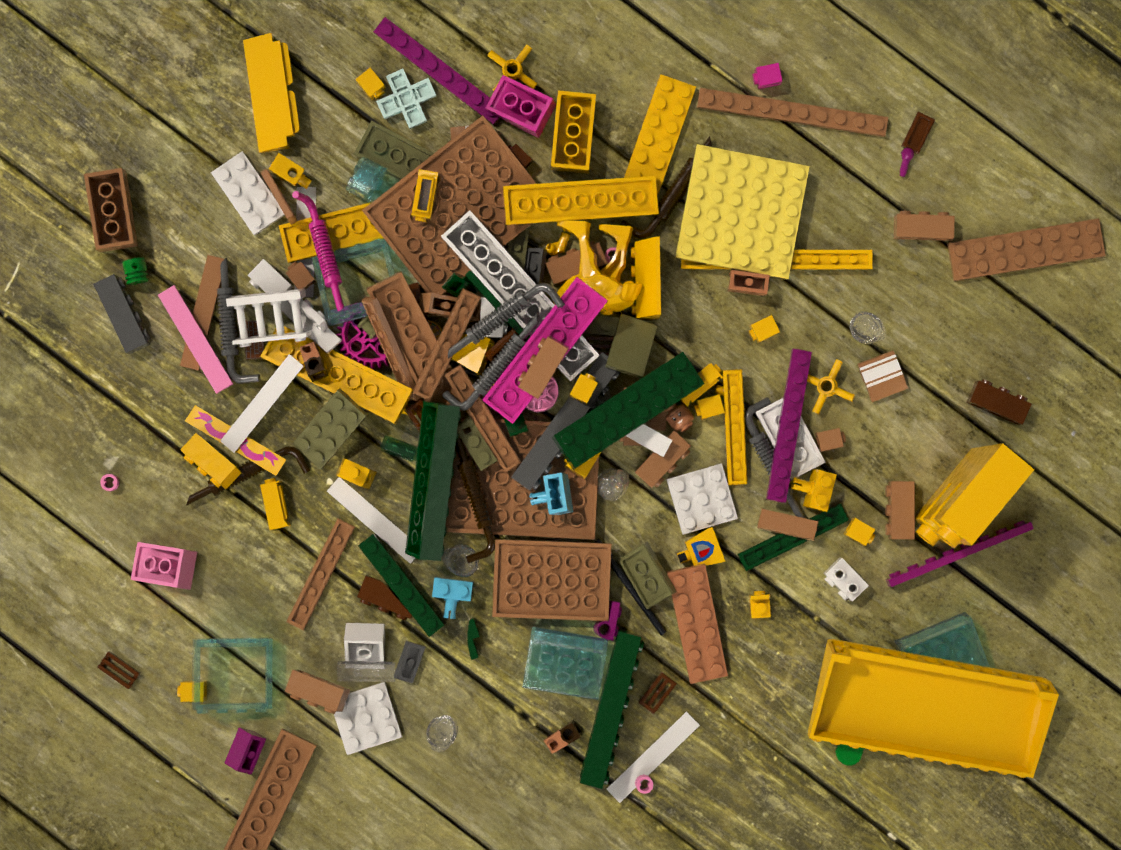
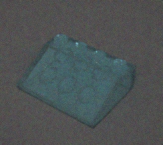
(949, 640)
(565, 663)

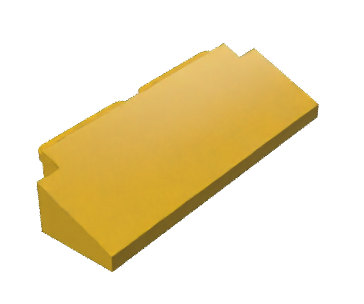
(271, 101)

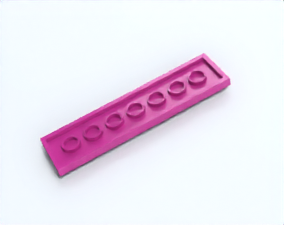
(563, 324)

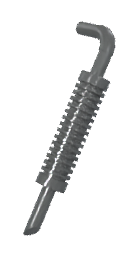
(503, 314)
(228, 328)
(496, 368)
(765, 451)

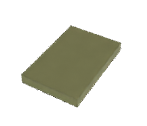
(631, 346)
(647, 575)

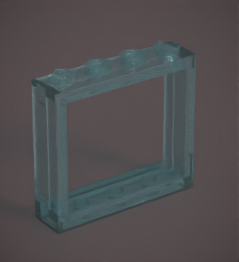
(356, 310)
(203, 708)

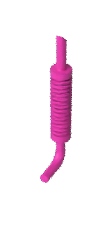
(323, 249)

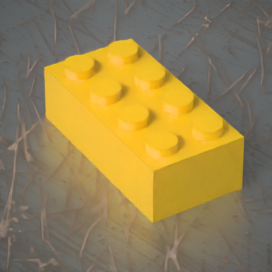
(573, 132)

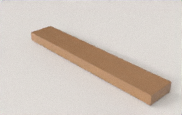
(204, 305)
(449, 336)
(389, 343)
(484, 420)
(320, 574)

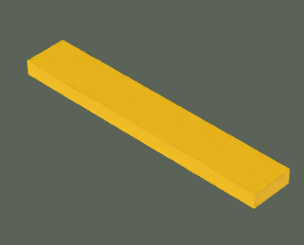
(734, 427)

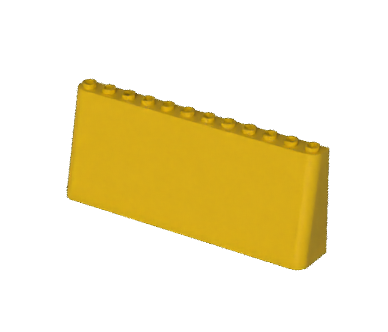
(931, 708)

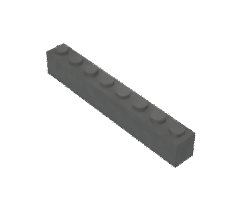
(545, 449)

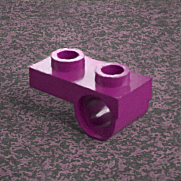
(614, 613)

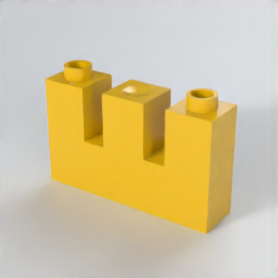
(972, 496)

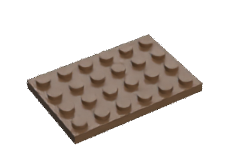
(551, 580)

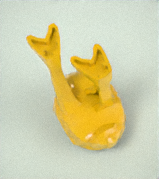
(606, 280)

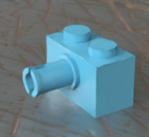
(556, 494)
(452, 591)

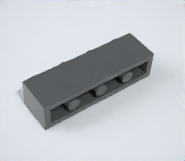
(121, 313)

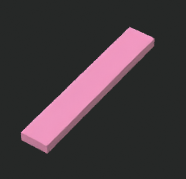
(195, 339)

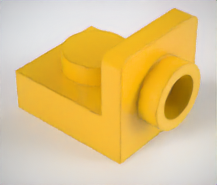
(760, 605)

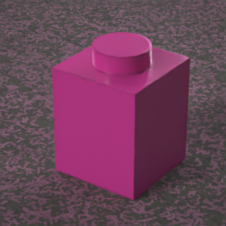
(767, 76)

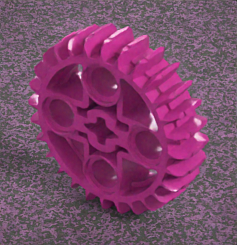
(347, 346)

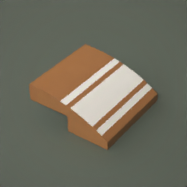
(882, 376)

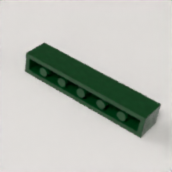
(401, 585)

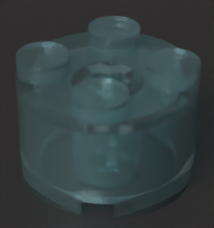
(366, 179)

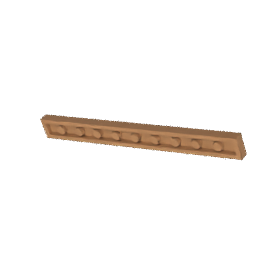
(792, 112)

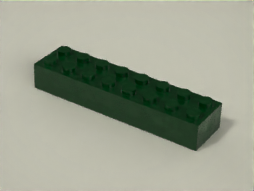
(627, 410)
(432, 480)
(610, 709)

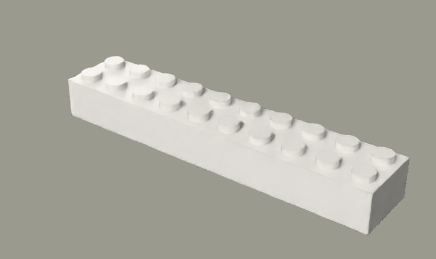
(505, 279)

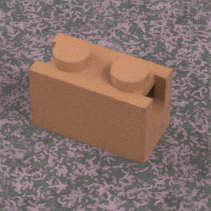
(748, 283)

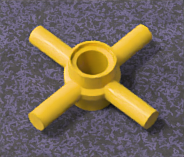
(514, 62)
(834, 390)

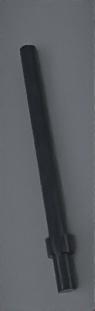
(627, 583)

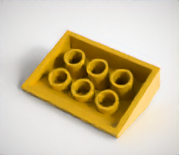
(647, 272)

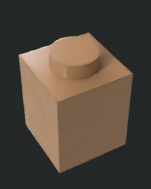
(300, 275)
(830, 439)

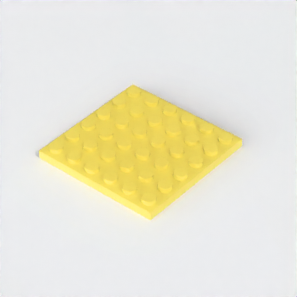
(742, 211)

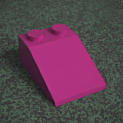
(521, 106)

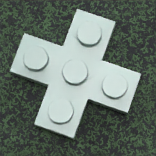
(406, 98)

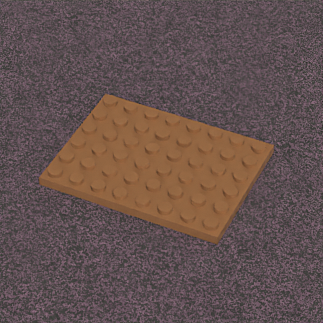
(470, 178)
(511, 501)

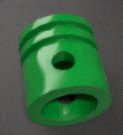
(137, 275)

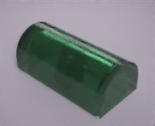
(399, 448)

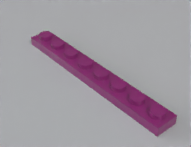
(435, 68)
(788, 425)
(950, 555)

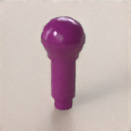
(906, 154)

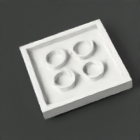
(702, 499)
(367, 719)

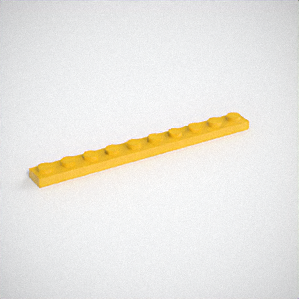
(813, 260)

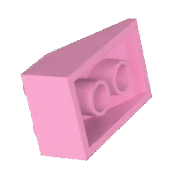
(164, 565)

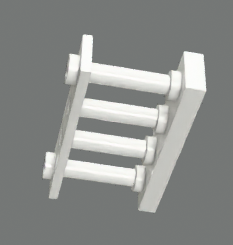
(275, 299)

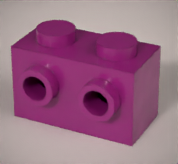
(245, 750)

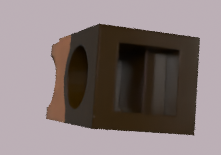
(313, 362)
(563, 736)

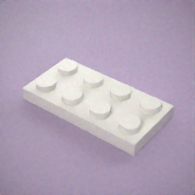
(248, 193)
(806, 451)

